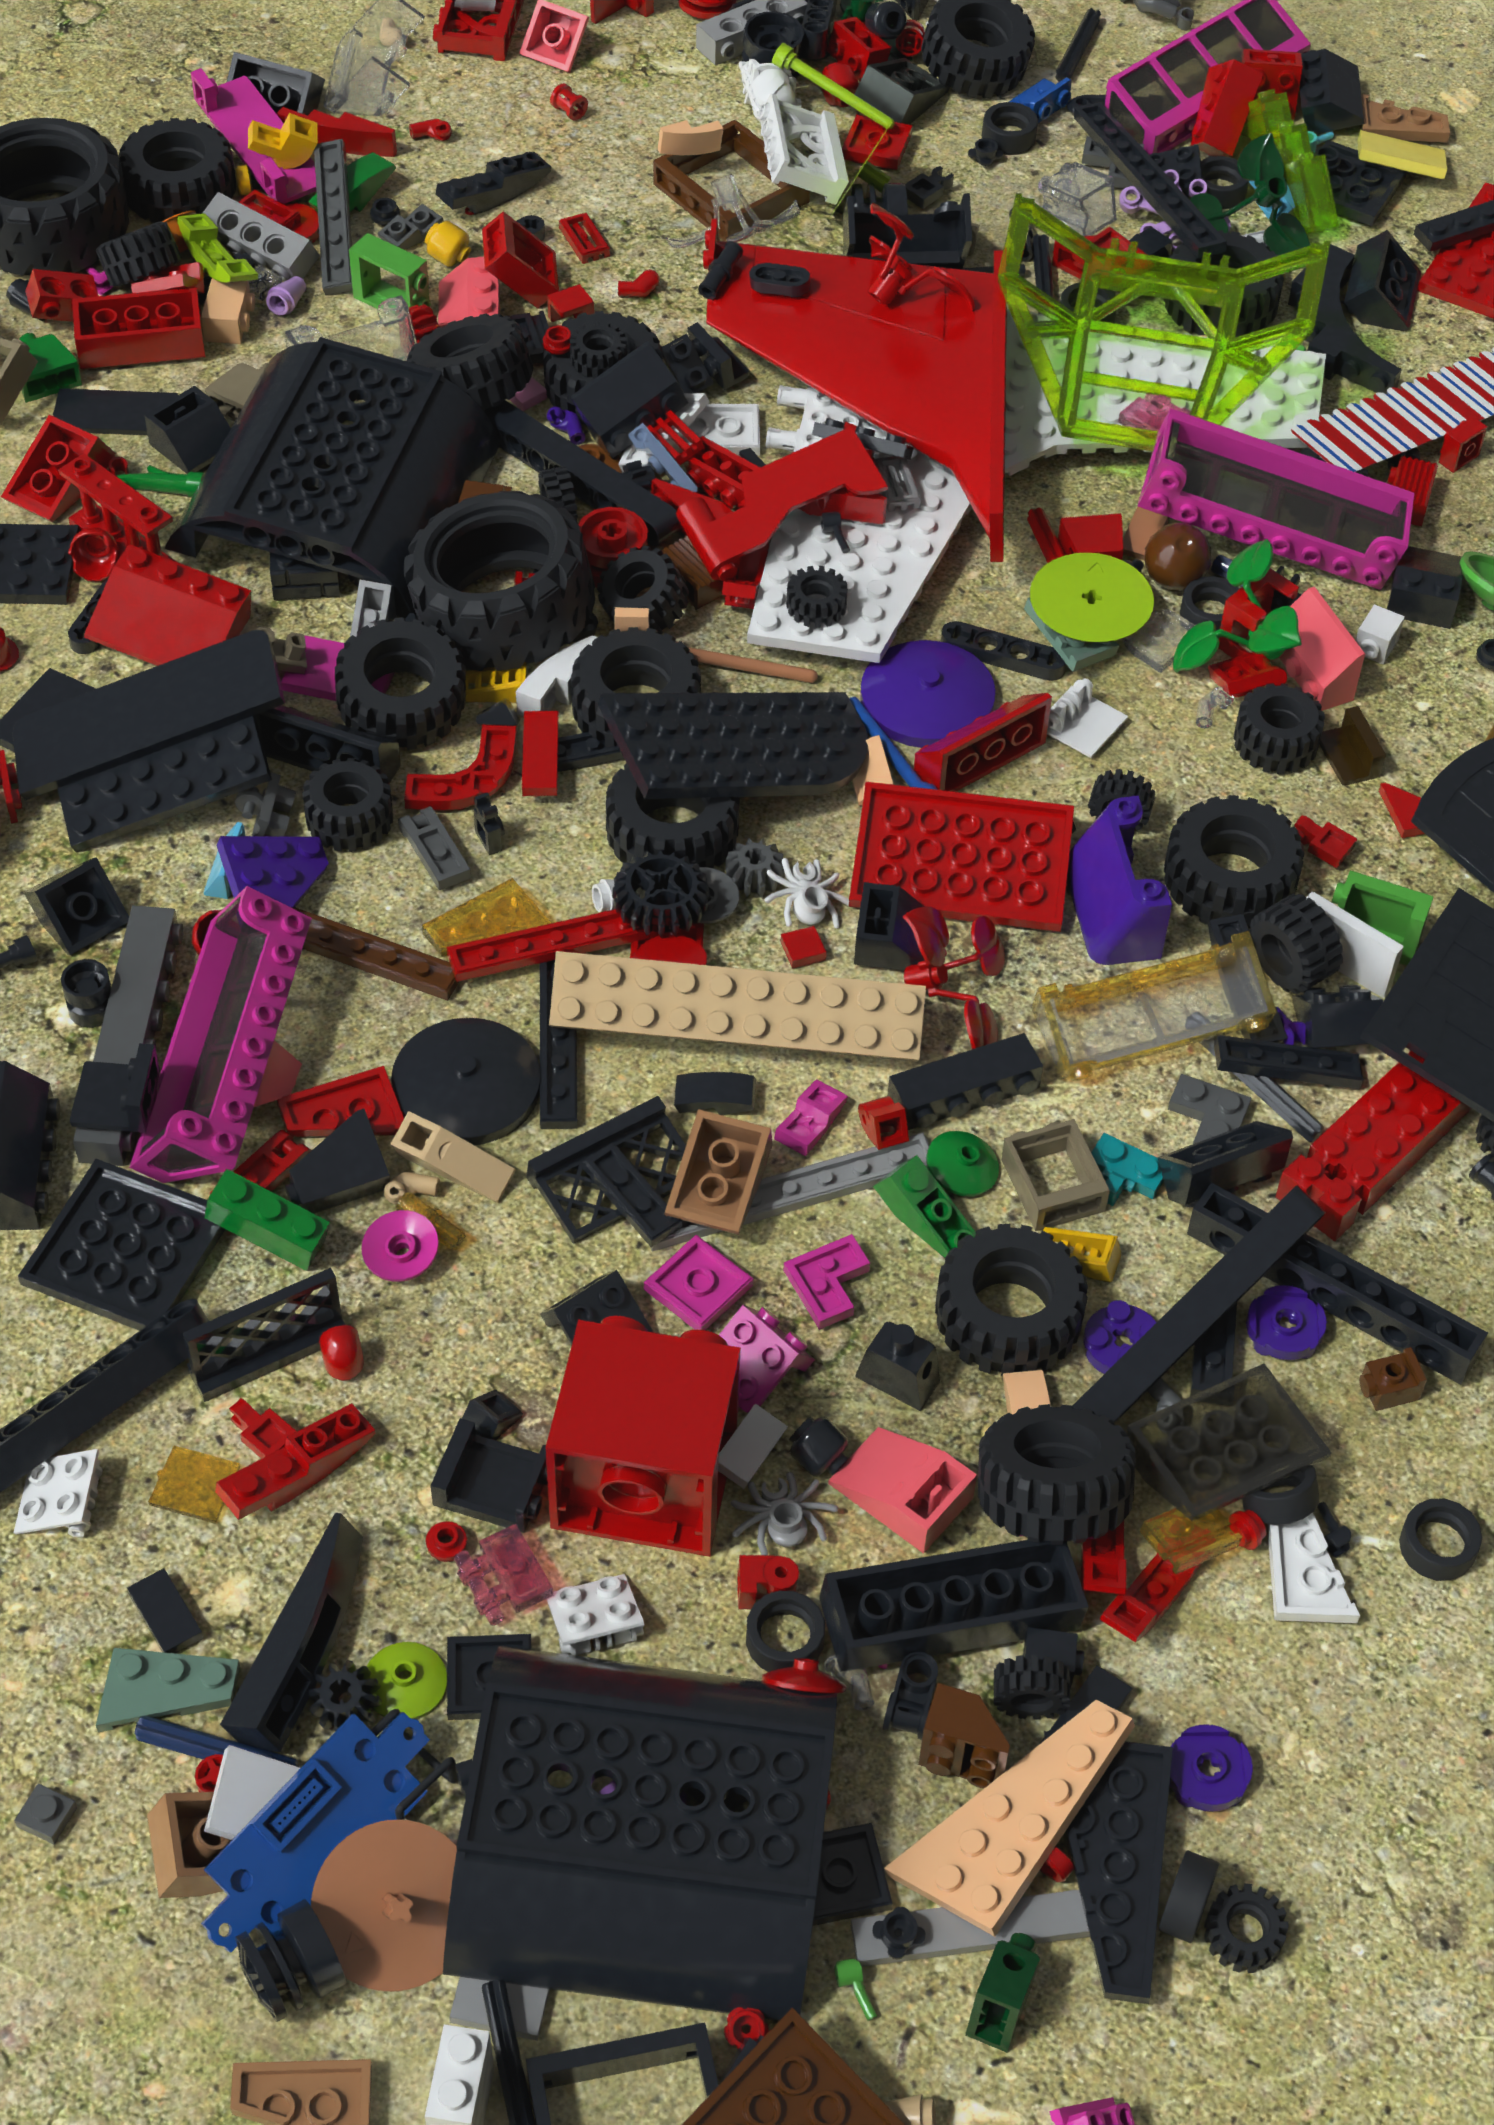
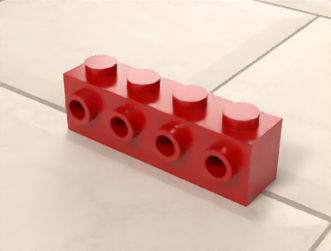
(719, 473)

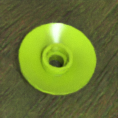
(418, 1693)

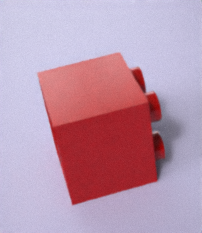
(642, 1435)

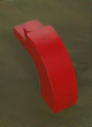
(744, 586)

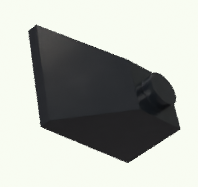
(77, 905)

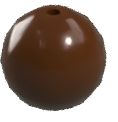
(1177, 556)

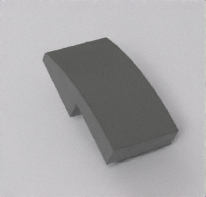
(410, 230)

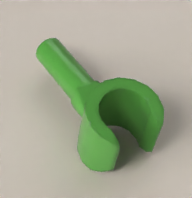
(850, 1973)

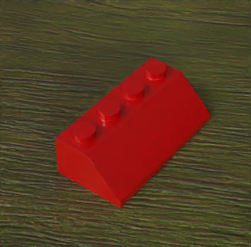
(985, 743)

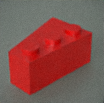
(1224, 107)

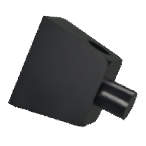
(901, 1365)

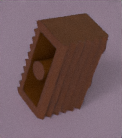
(700, 584)

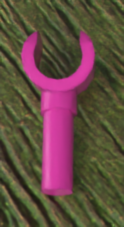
(100, 280)

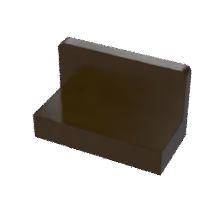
(1353, 749)

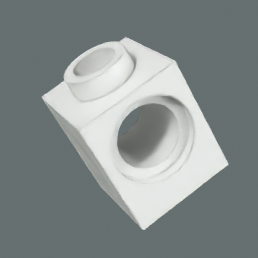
(1379, 633)

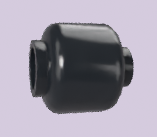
(886, 19)
(819, 1446)

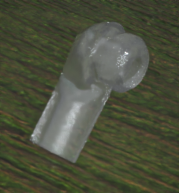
(1209, 703)
(855, 1681)

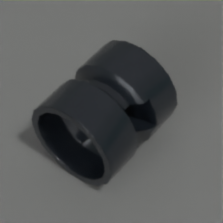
(86, 992)

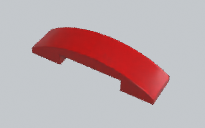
(1104, 1563)
(1147, 1598)

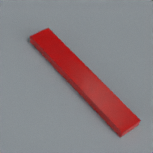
(540, 944)

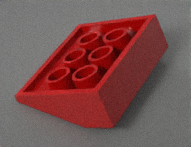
(165, 608)

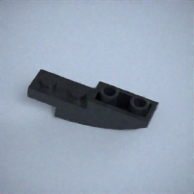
(499, 184)

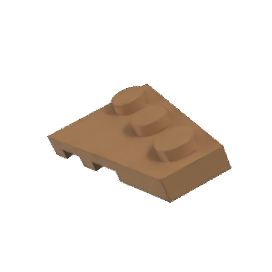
(1404, 124)
(303, 2092)

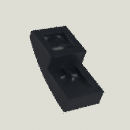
(718, 1090)

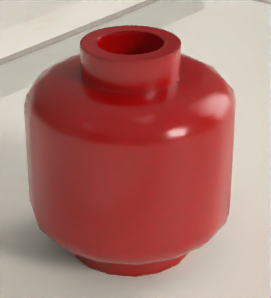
(842, 75)

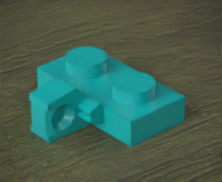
(1126, 1168)

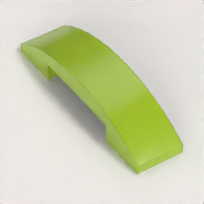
(201, 239)

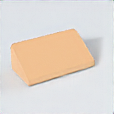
(873, 768)

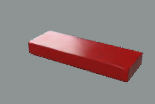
(540, 753)

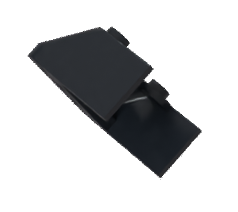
(938, 237)

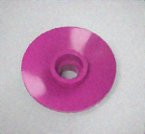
(399, 1231)

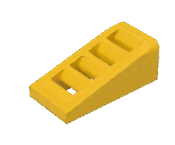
(509, 680)
(1098, 1245)

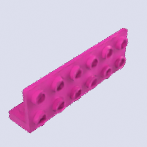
(231, 111)

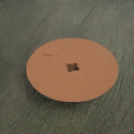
(350, 1903)

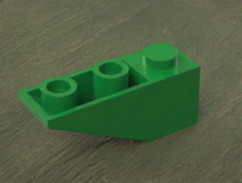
(923, 1206)

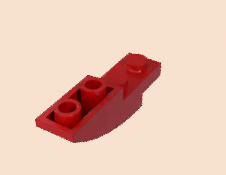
(299, 1465)

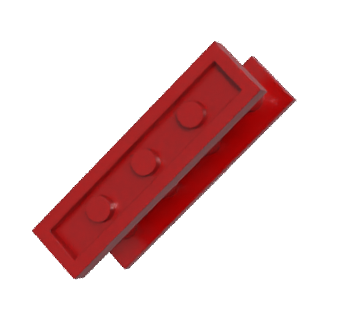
(116, 500)

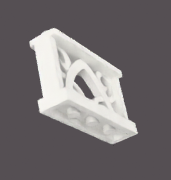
(786, 164)

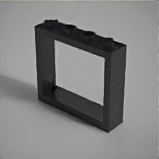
(618, 2058)

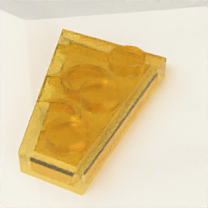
(487, 915)

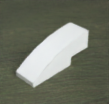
(550, 680)

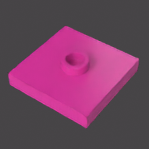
(698, 1284)

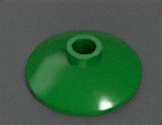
(960, 1174)

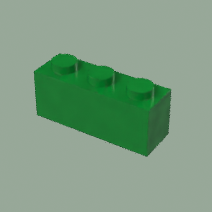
(266, 1219)

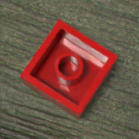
(1462, 444)

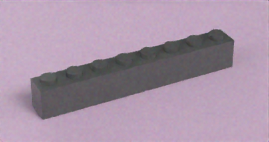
(133, 1013)

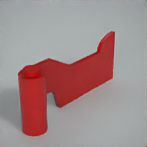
(775, 492)

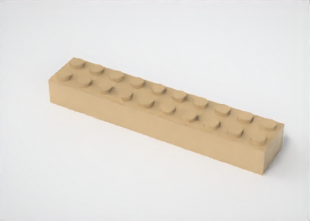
(737, 1006)

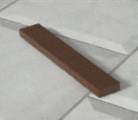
(379, 956)

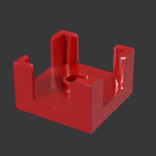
(1243, 615)

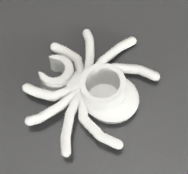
(807, 895)

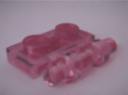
(1148, 412)
(515, 1568)

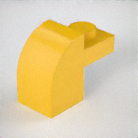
(287, 146)

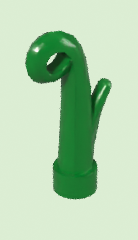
(164, 481)

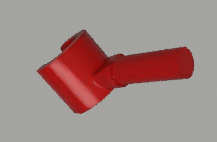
(118, 463)

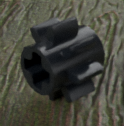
(640, 475)

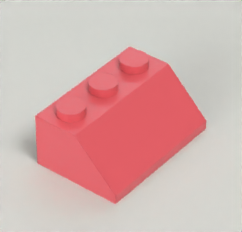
(468, 292)
(1329, 656)

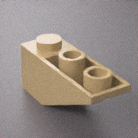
(451, 1157)

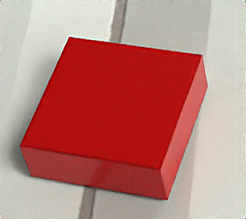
(803, 947)

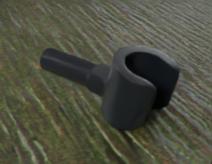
(832, 523)
(1339, 1536)

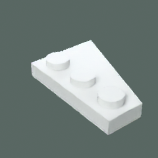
(1304, 1576)

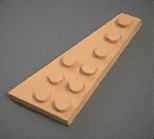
(1001, 1837)

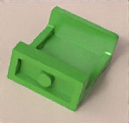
(1387, 908)

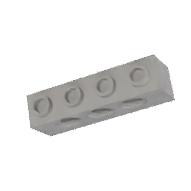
(723, 35)
(261, 238)

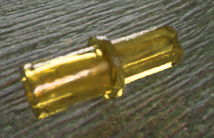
(447, 1232)

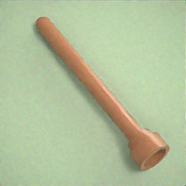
(754, 665)

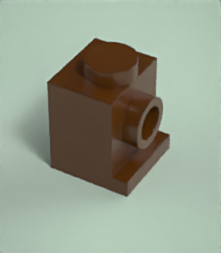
(1393, 1380)

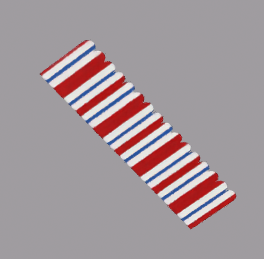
(1403, 417)

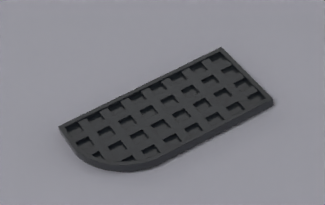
(737, 742)

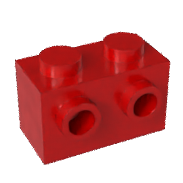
(856, 45)

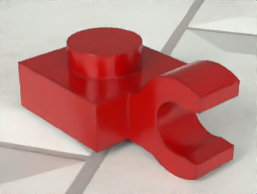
(1326, 843)
(260, 1433)

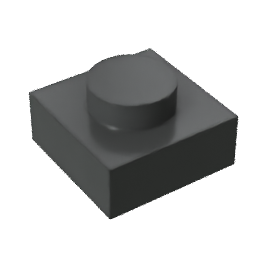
(45, 1813)

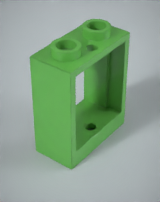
(373, 253)

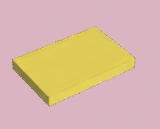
(1402, 155)

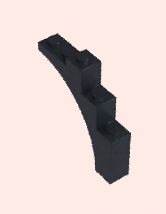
(1333, 335)

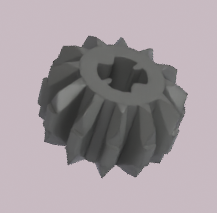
(749, 866)

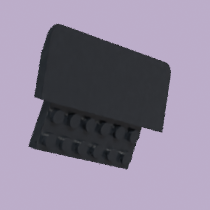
(153, 740)

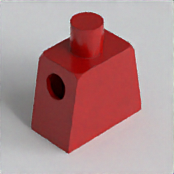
(1092, 535)

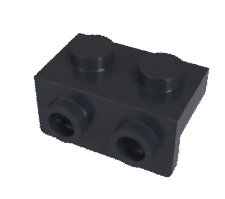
(717, 357)

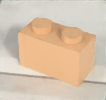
(227, 311)

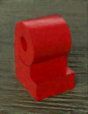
(884, 1116)
(764, 1575)

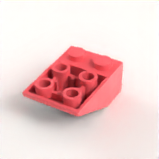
(906, 1486)

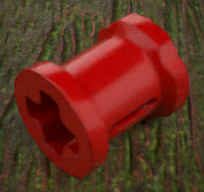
(569, 102)

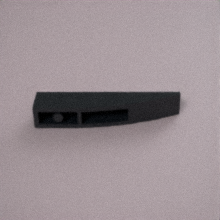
(298, 1643)

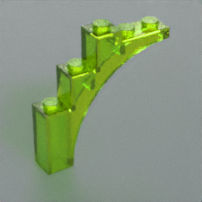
(1303, 173)

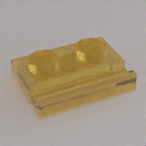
(1189, 1542)

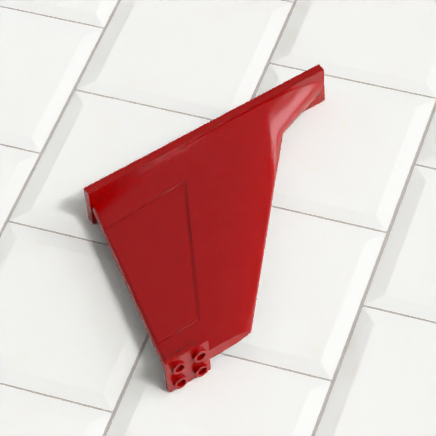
(908, 368)

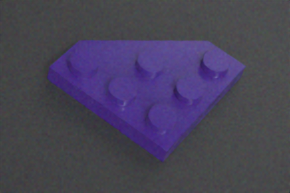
(273, 865)

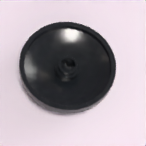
(468, 1078)

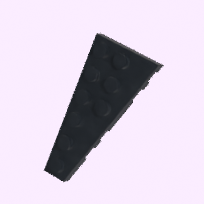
(1118, 1866)

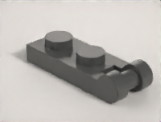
(435, 848)

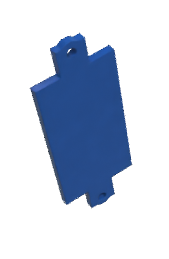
(326, 1800)

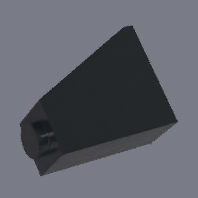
(339, 1168)

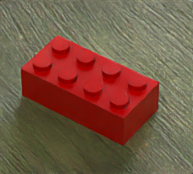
(138, 328)

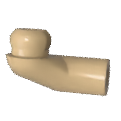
(412, 1183)

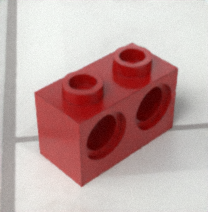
(52, 293)

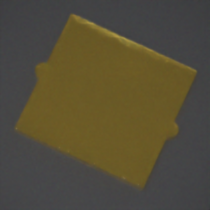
(189, 1484)

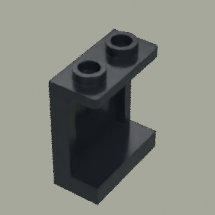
(489, 1479)

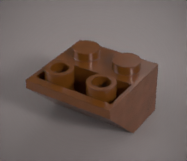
(962, 1738)

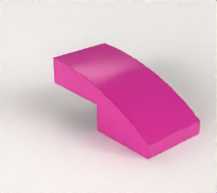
(811, 1118)

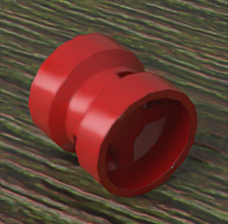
(914, 34)

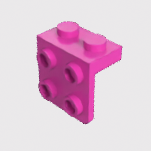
(764, 1353)

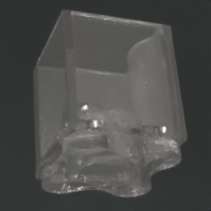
(1080, 195)

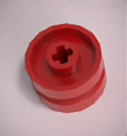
(609, 533)

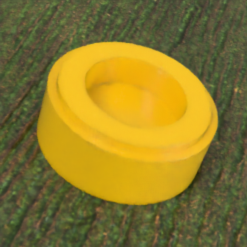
(242, 180)

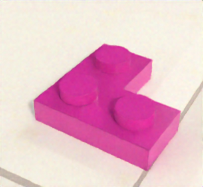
(819, 1278)

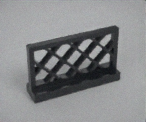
(568, 1157)
(259, 1352)

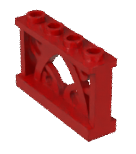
(482, 36)

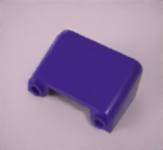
(1116, 914)

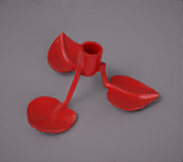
(889, 280)
(932, 938)

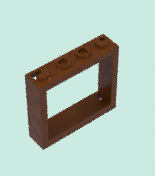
(672, 179)

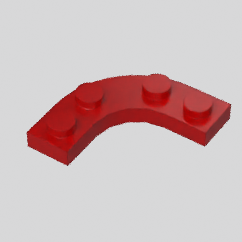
(459, 789)

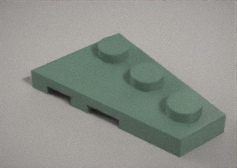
(1074, 652)
(163, 1685)

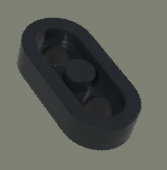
(780, 279)

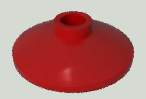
(804, 1677)

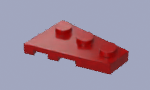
(327, 1106)

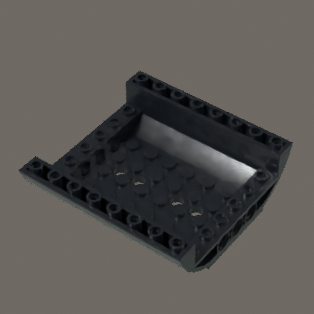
(386, 474)
(634, 1884)

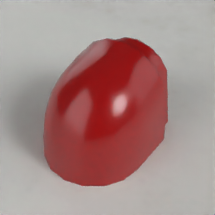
(342, 1352)

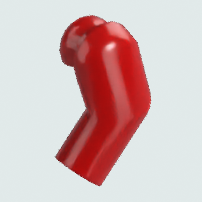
(432, 128)
(641, 286)

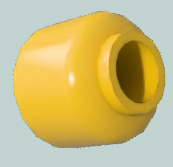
(447, 243)

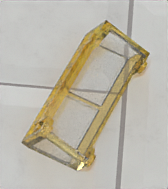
(1154, 1008)

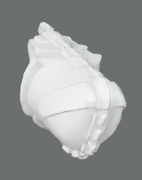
(764, 79)

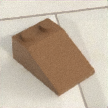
(720, 1172)
(181, 1846)

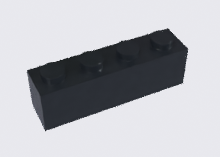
(967, 1081)

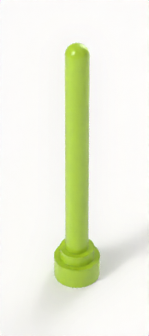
(786, 58)

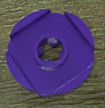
(1106, 1324)
(1282, 1342)
(1209, 1792)

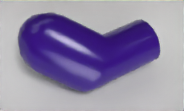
(566, 422)

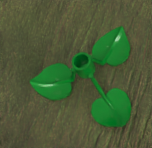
(1274, 633)

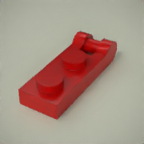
(268, 1168)

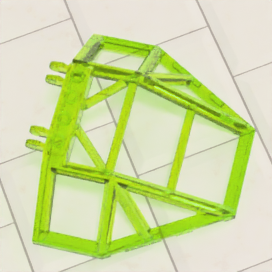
(1155, 277)

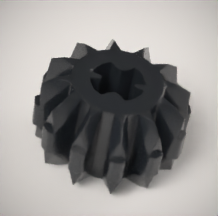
(348, 1681)

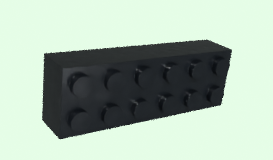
(950, 1602)

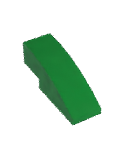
(364, 180)

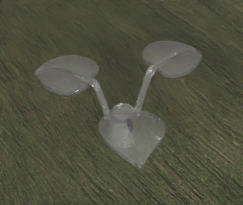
(729, 197)

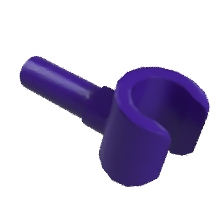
(1294, 1030)

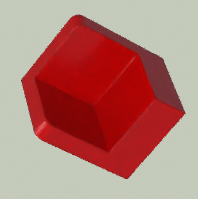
(569, 302)

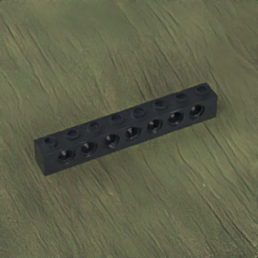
(1348, 1289)

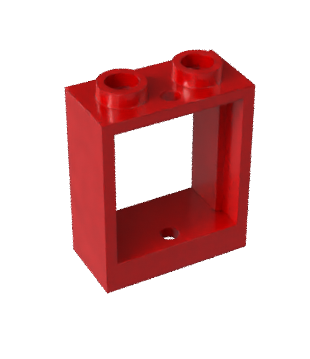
(520, 259)

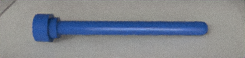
(890, 750)

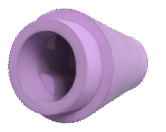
(284, 296)

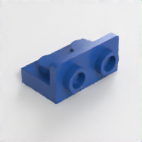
(1046, 97)

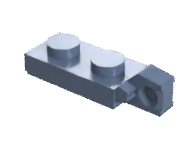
(660, 458)

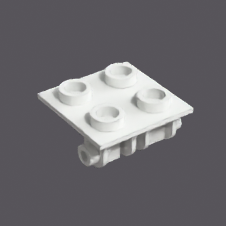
(1083, 720)
(60, 1494)
(594, 1612)

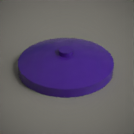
(926, 691)

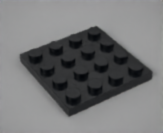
(123, 1247)

